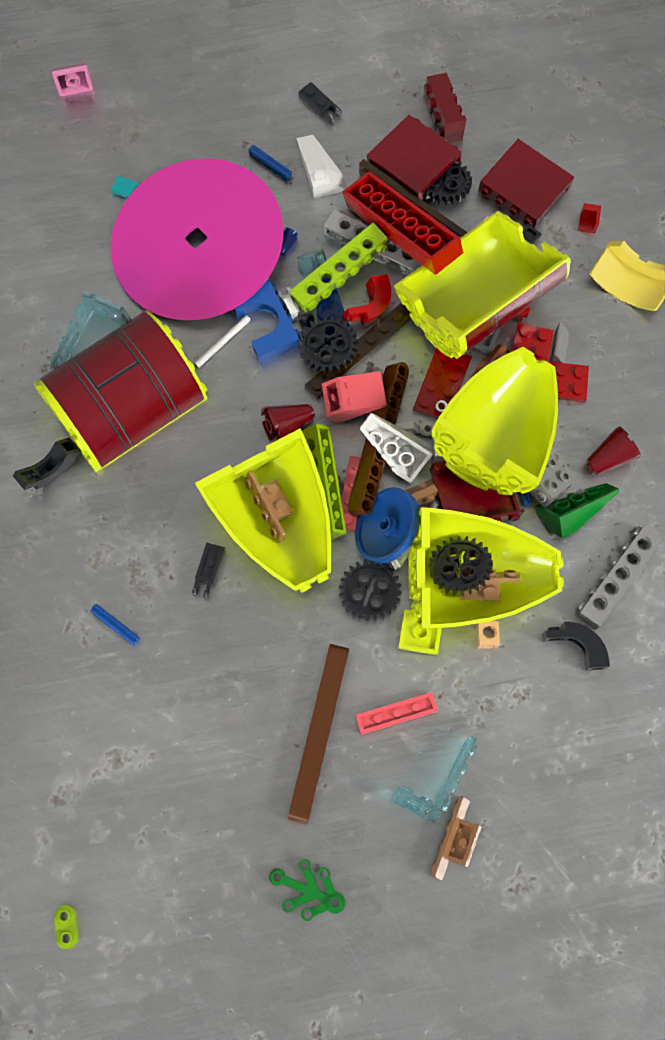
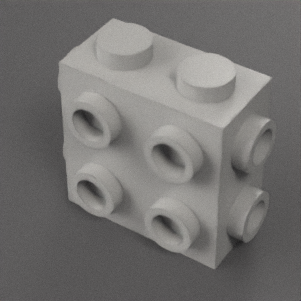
(553, 483)

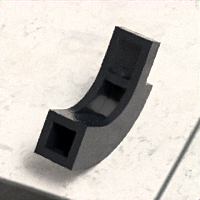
(50, 467)
(587, 640)

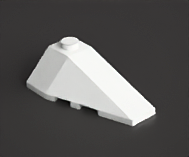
(320, 169)
(398, 447)

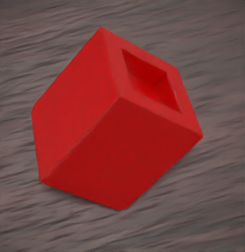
(589, 218)

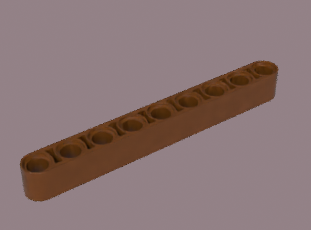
(371, 462)
(318, 734)

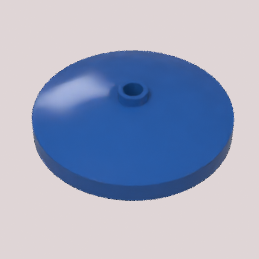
(389, 527)

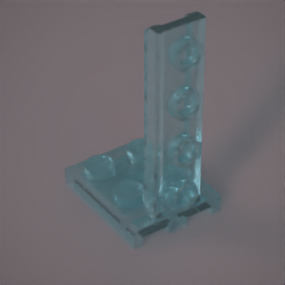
(83, 313)
(423, 806)

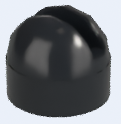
(305, 319)

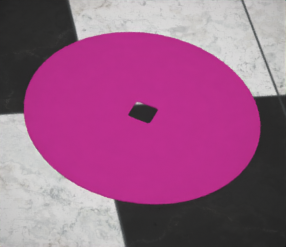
(222, 272)

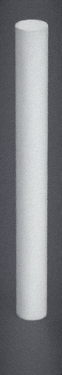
(222, 341)

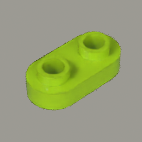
(67, 926)

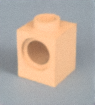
(488, 642)

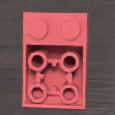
(353, 396)

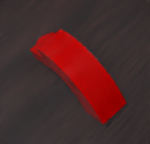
(379, 297)

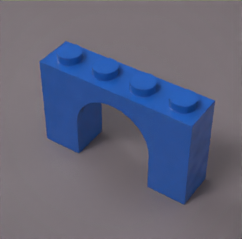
(283, 337)

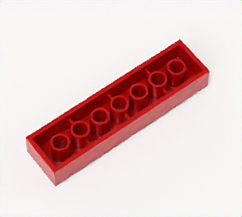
(403, 222)

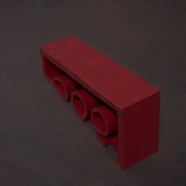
(445, 108)

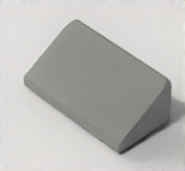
(560, 344)

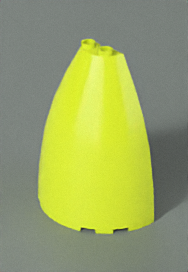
(501, 424)
(306, 548)
(509, 549)

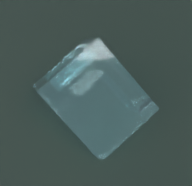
(311, 261)

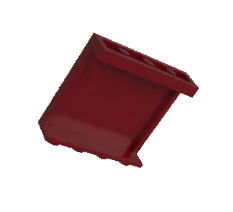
(414, 155)
(525, 183)
(463, 497)

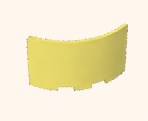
(630, 278)

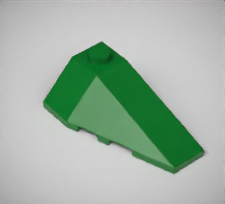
(572, 512)

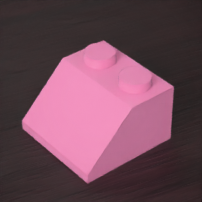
(72, 79)

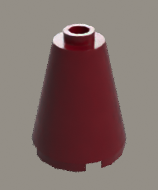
(285, 419)
(613, 452)

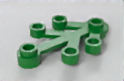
(310, 892)

